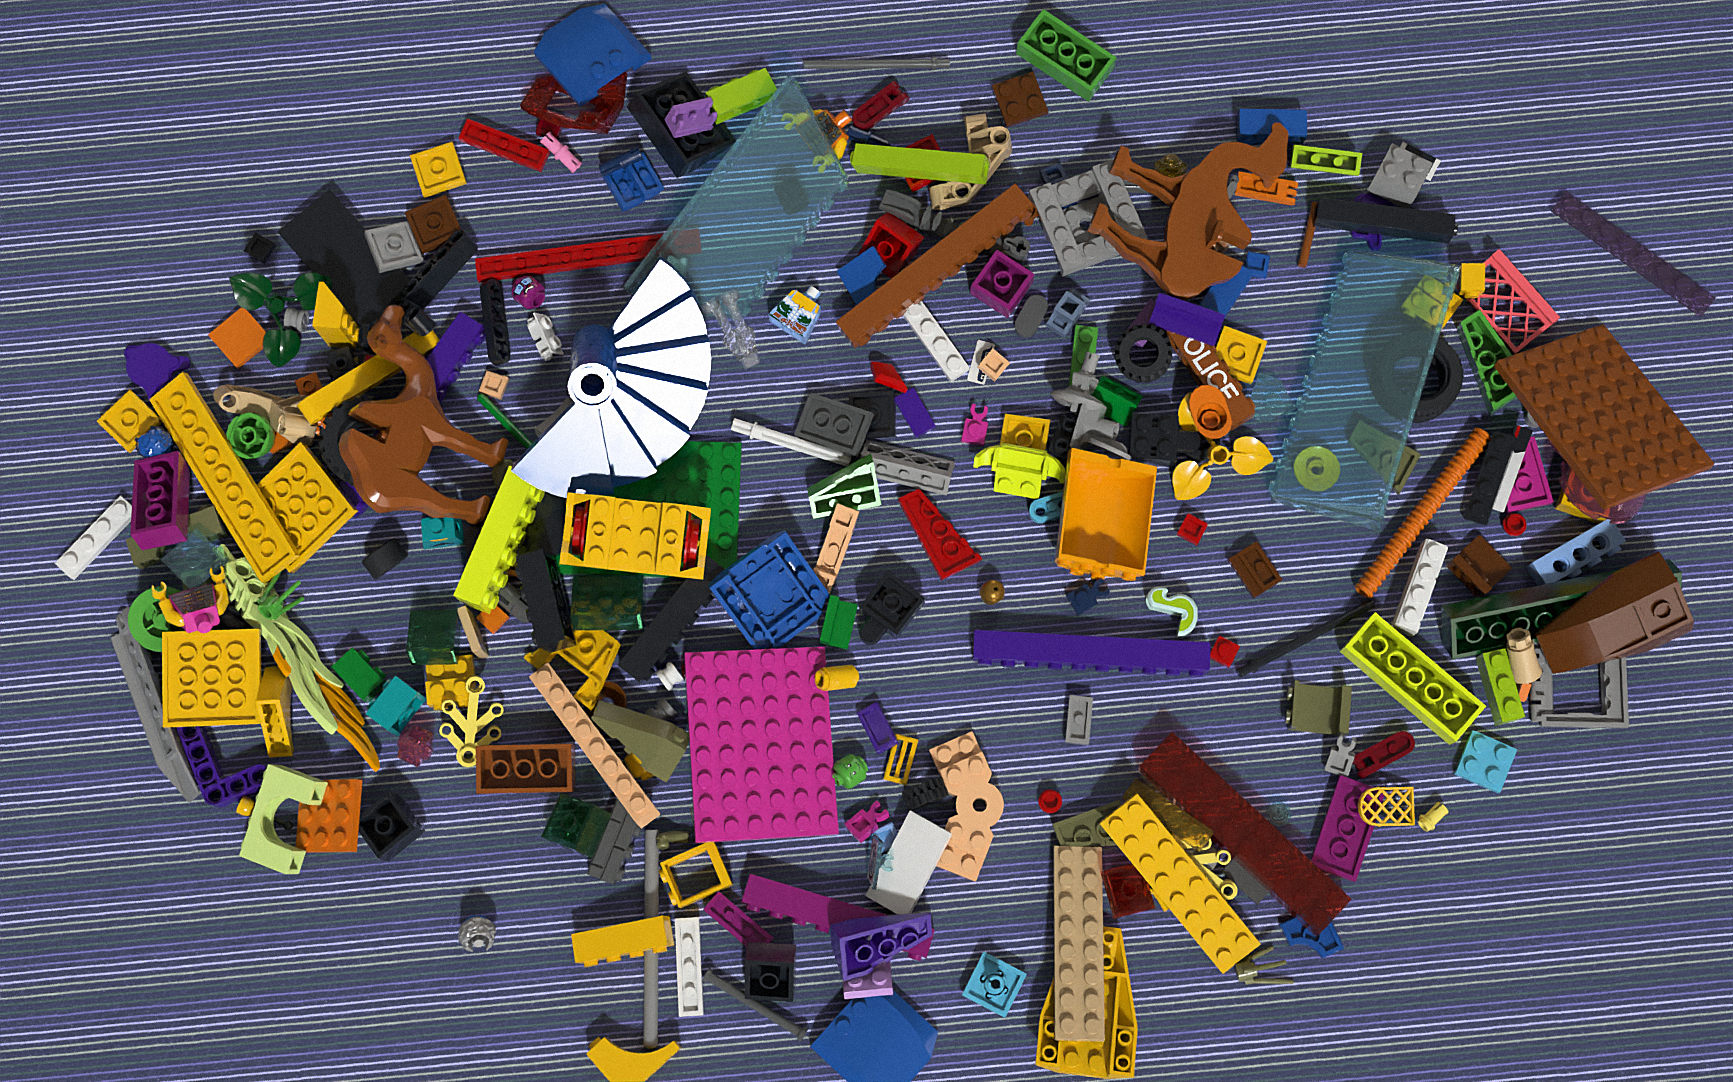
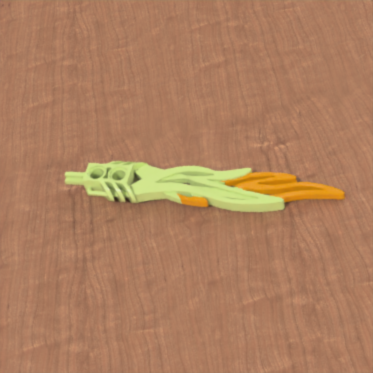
(299, 664)

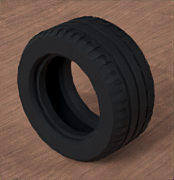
(1450, 377)

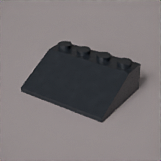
(682, 153)

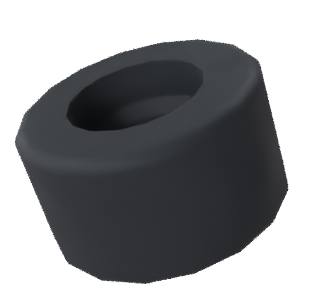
(384, 558)

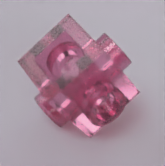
(415, 745)

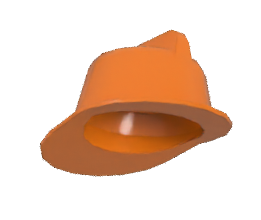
(1210, 412)

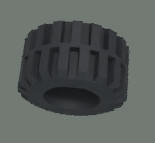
(1151, 334)

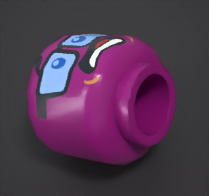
(528, 292)

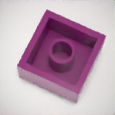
(1002, 283)

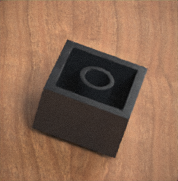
(389, 826)
(770, 971)

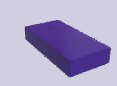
(914, 413)
(877, 728)

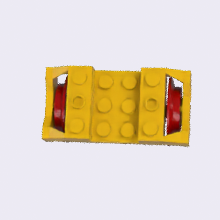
(634, 536)

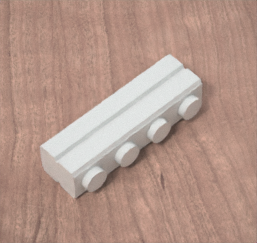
(1419, 587)

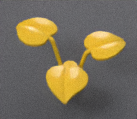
(1191, 480)

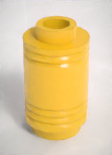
(836, 677)

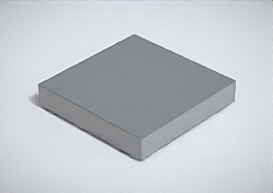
(393, 246)

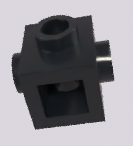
(341, 362)

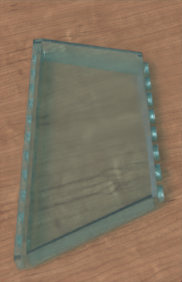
(754, 204)

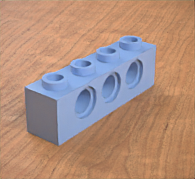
(1605, 533)

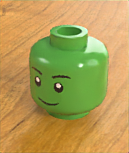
(849, 771)

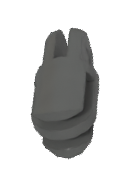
(512, 601)

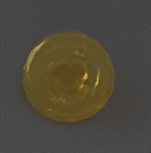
(1170, 166)

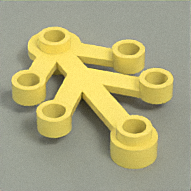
(471, 725)
(1201, 859)

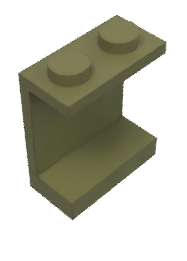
(1318, 709)

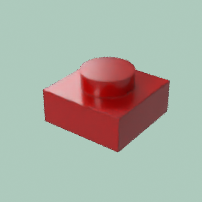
(1192, 529)
(1224, 651)

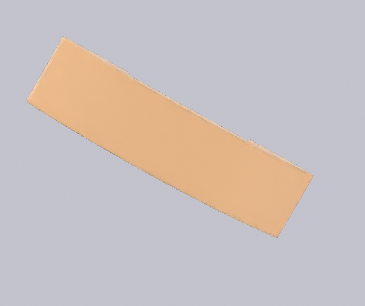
(835, 545)

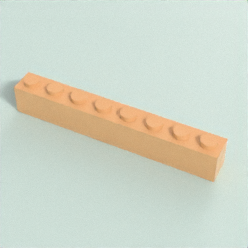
(594, 745)

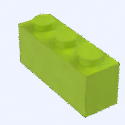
(741, 95)
(1325, 160)
(1500, 687)

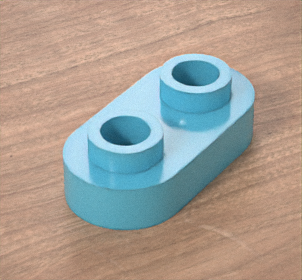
(1050, 507)

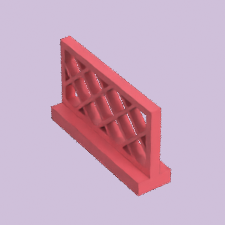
(1525, 293)

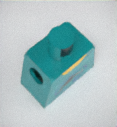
(441, 532)

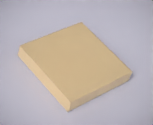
(472, 632)

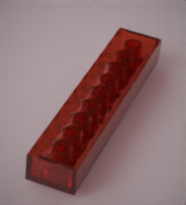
(1245, 834)

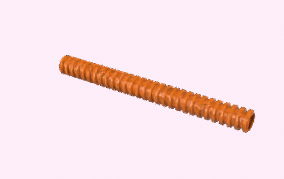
(1423, 512)

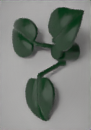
(255, 290)

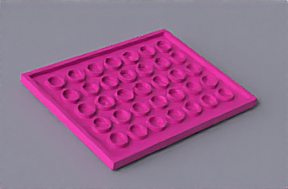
(759, 745)

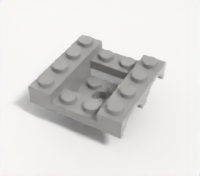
(1071, 244)

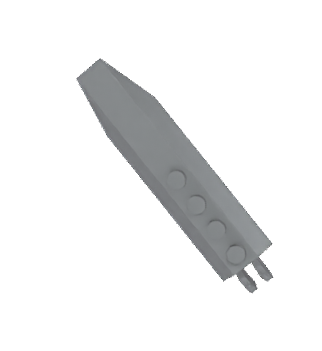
(148, 700)

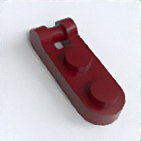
(879, 106)
(1384, 753)

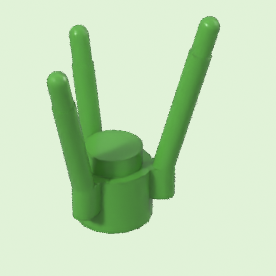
(272, 605)

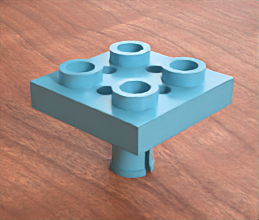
(994, 984)

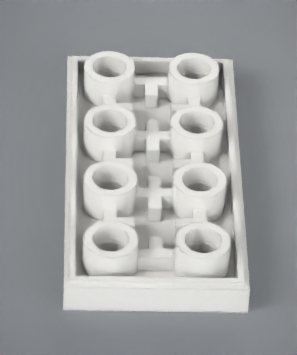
(916, 856)

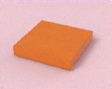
(239, 337)

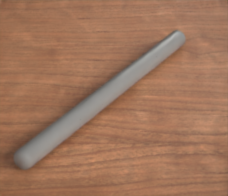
(651, 910)

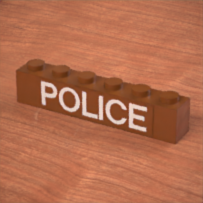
(1208, 370)

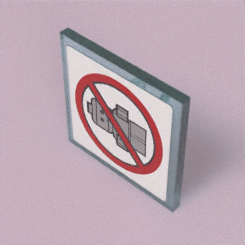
(877, 861)

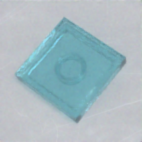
(193, 559)

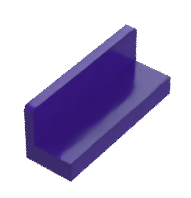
(1186, 319)

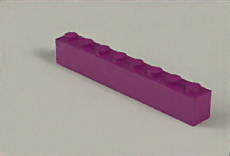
(811, 908)

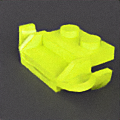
(1020, 468)

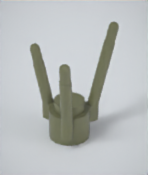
(1247, 970)

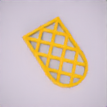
(1410, 803)

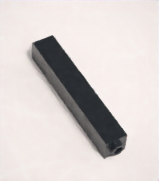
(1385, 220)

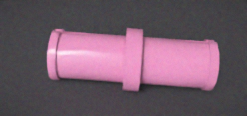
(561, 152)

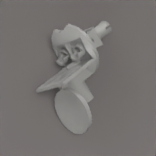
(1090, 425)

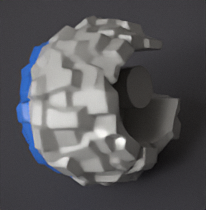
(475, 931)

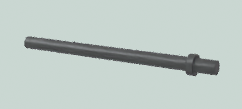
(877, 64)

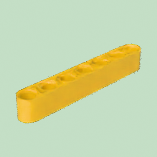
(359, 380)

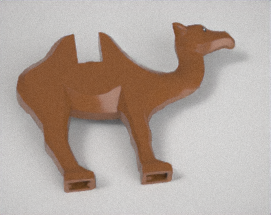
(1197, 215)
(409, 425)

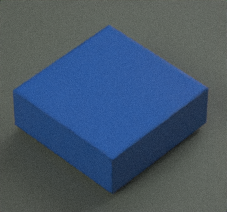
(1258, 264)

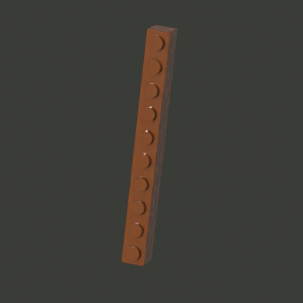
(934, 266)

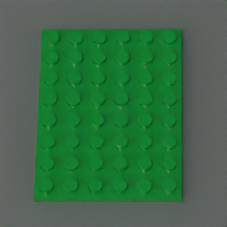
(693, 476)

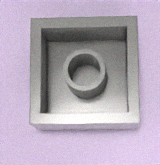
(1400, 176)

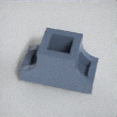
(1067, 312)

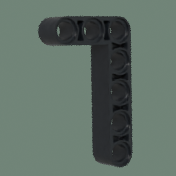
(431, 280)

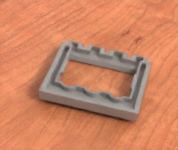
(1613, 698)

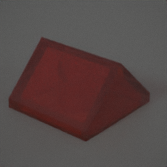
(1127, 891)

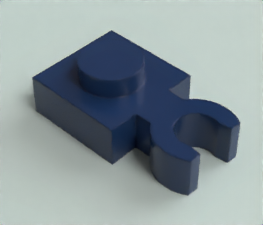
(1085, 598)

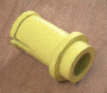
(1432, 817)

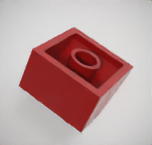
(894, 241)

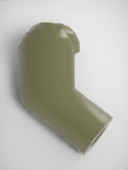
(499, 472)

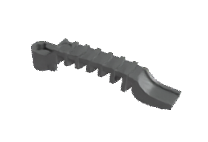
(909, 211)

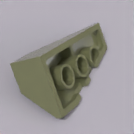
(650, 739)

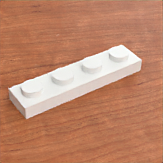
(936, 341)
(96, 538)
(689, 966)

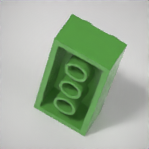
(1066, 55)

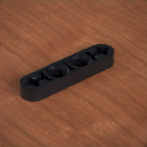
(497, 348)

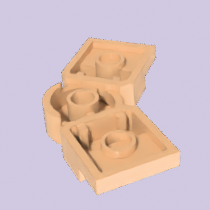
(967, 779)

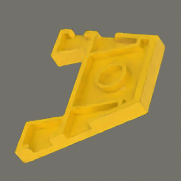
(591, 656)

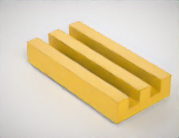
(896, 779)

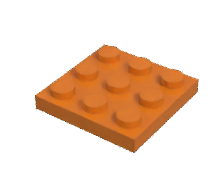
(333, 823)

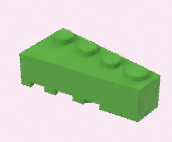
(1483, 351)

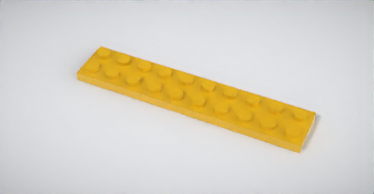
(224, 478)

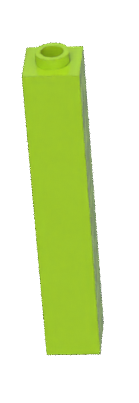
(920, 163)

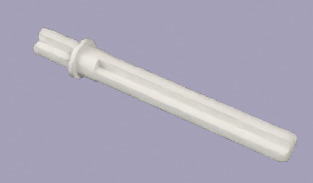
(763, 433)

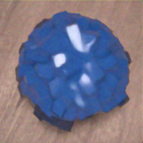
(154, 442)

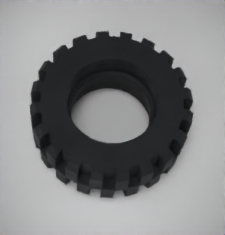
(335, 427)

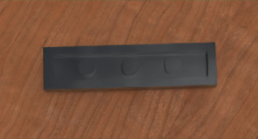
(1490, 478)

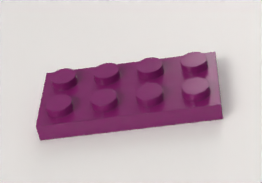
(1343, 832)

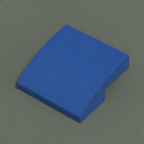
(634, 184)

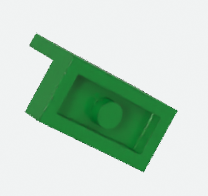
(1118, 399)
(838, 623)

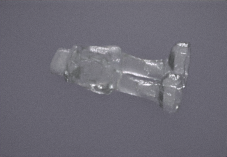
(738, 340)

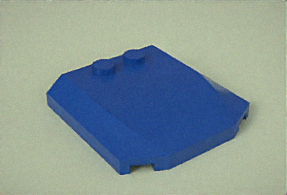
(589, 51)
(770, 592)
(877, 1040)

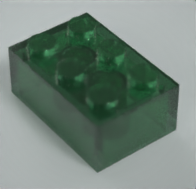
(608, 602)

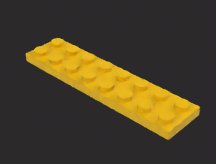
(1180, 883)

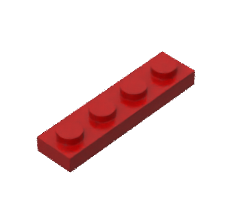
(504, 145)

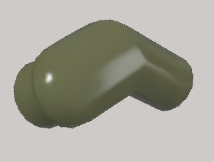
(663, 839)

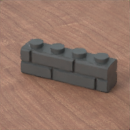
(615, 846)

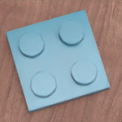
(1485, 761)

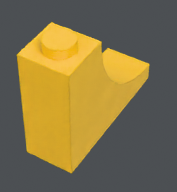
(274, 712)
(627, 1066)

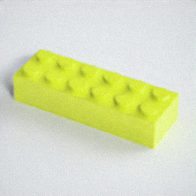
(498, 543)
(1413, 679)

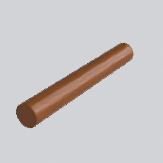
(1308, 238)

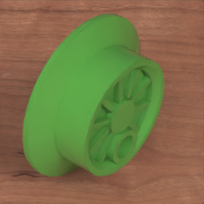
(147, 620)

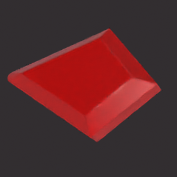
(888, 376)

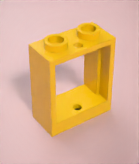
(667, 876)

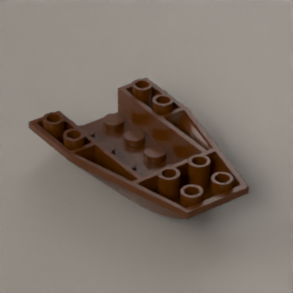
(1618, 618)

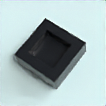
(259, 248)

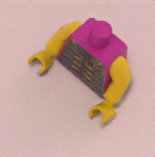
(195, 608)

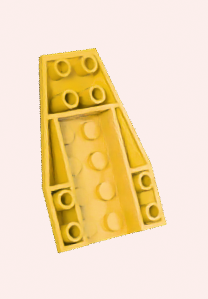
(1096, 1059)

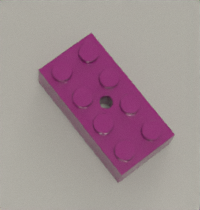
(160, 500)

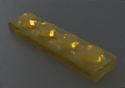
(1172, 817)

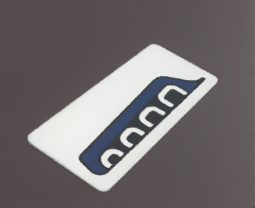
(981, 351)

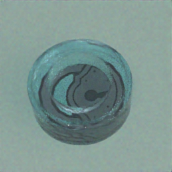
(1278, 814)

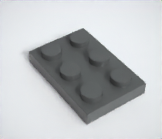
(834, 424)

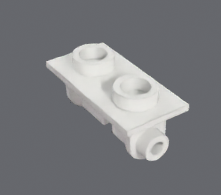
(541, 326)

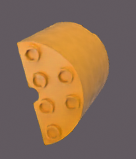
(1105, 516)

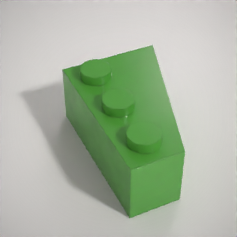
(851, 486)

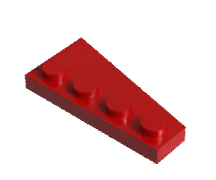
(942, 544)

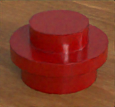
(1514, 524)
(1050, 801)

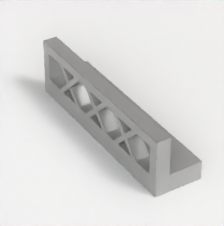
(906, 471)

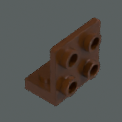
(1479, 567)

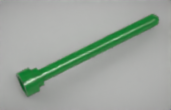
(504, 420)

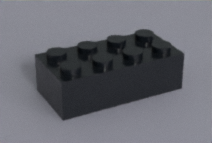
(545, 601)

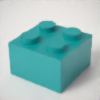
(395, 705)

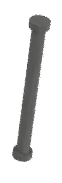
(755, 1004)

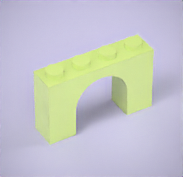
(261, 840)

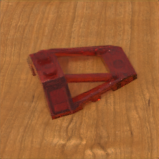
(598, 121)

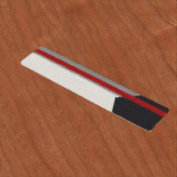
(1523, 436)

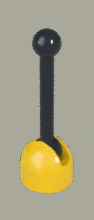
(247, 806)

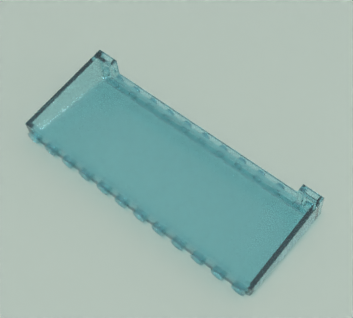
(1364, 386)

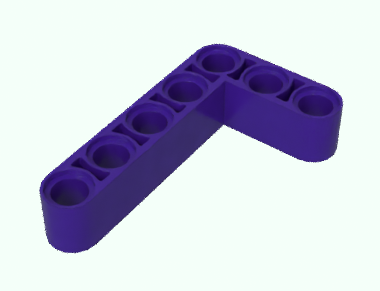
(217, 781)

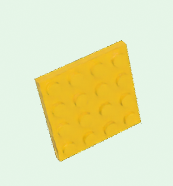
(306, 502)
(211, 677)

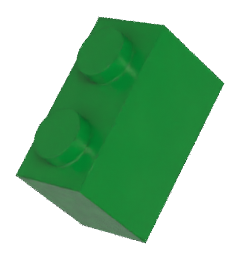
(359, 674)

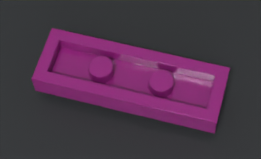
(736, 921)

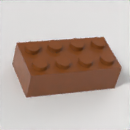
(525, 768)

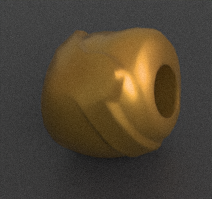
(992, 592)

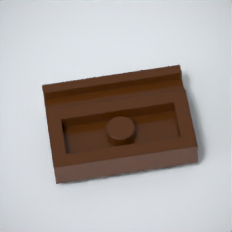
(1254, 570)

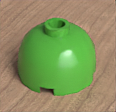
(251, 435)

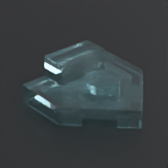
(1270, 398)

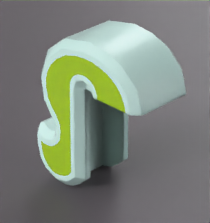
(1176, 605)

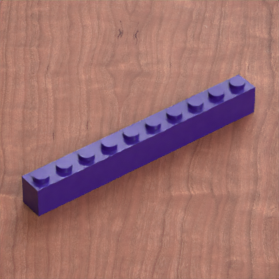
(446, 361)
(1091, 652)

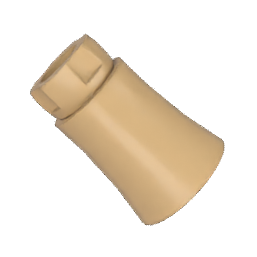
(1522, 656)

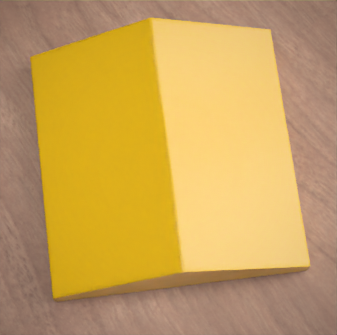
(1025, 431)

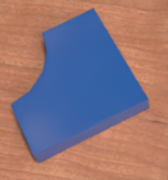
(862, 274)
(1324, 944)

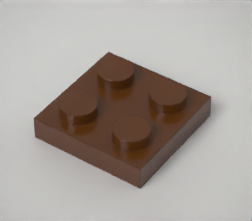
(1019, 99)
(433, 223)

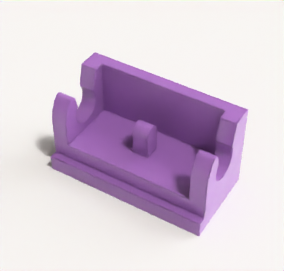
(691, 117)

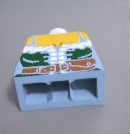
(797, 313)

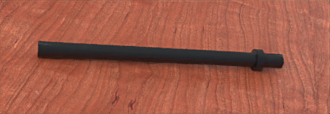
(1253, 665)

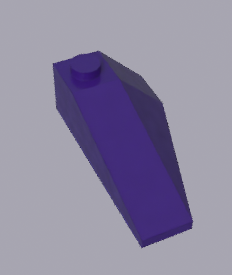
(870, 941)

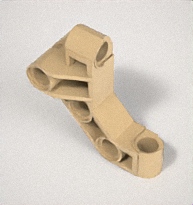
(992, 142)
(281, 412)

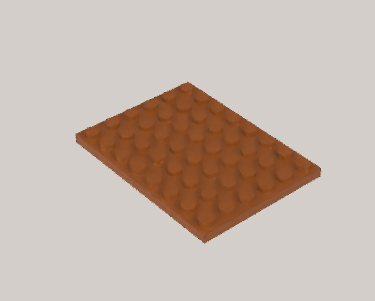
(1603, 416)

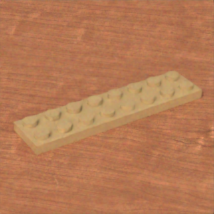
(1078, 944)

